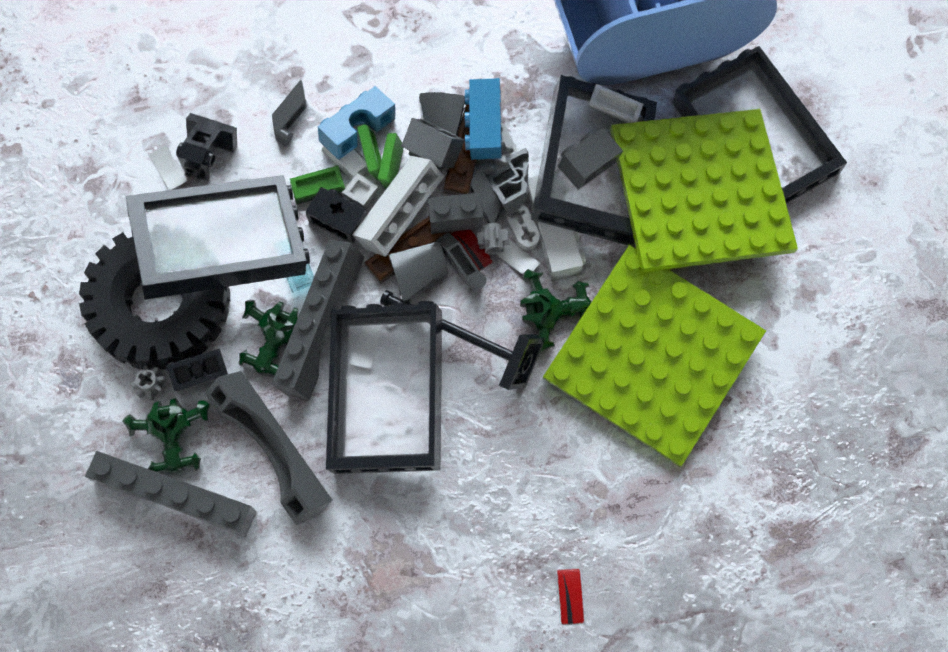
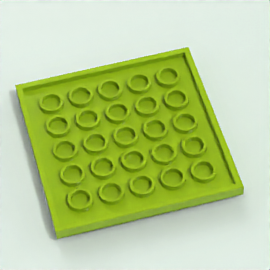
(702, 190)
(654, 356)

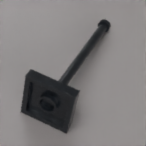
(520, 360)

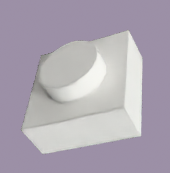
(360, 190)

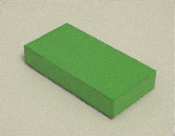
(370, 150)
(390, 160)
(307, 185)

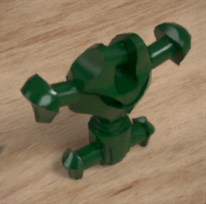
(545, 309)
(277, 329)
(168, 425)

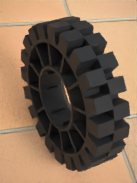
(129, 338)

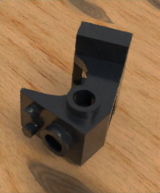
(198, 157)

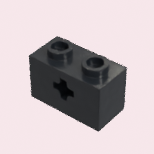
(322, 211)
(197, 369)

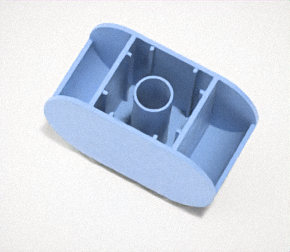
(648, 37)

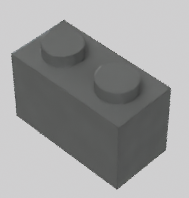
(432, 143)
(589, 158)
(455, 213)

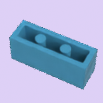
(484, 119)

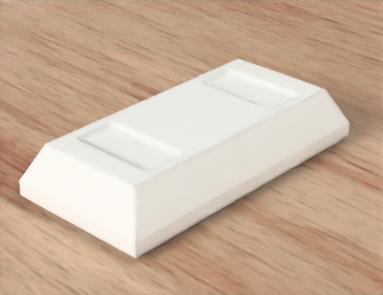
(615, 104)
(350, 163)

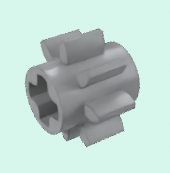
(493, 238)
(148, 375)

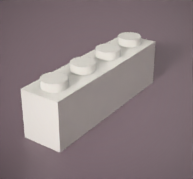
(398, 205)
(558, 245)

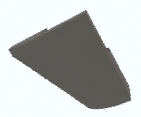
(443, 109)
(512, 182)
(418, 268)

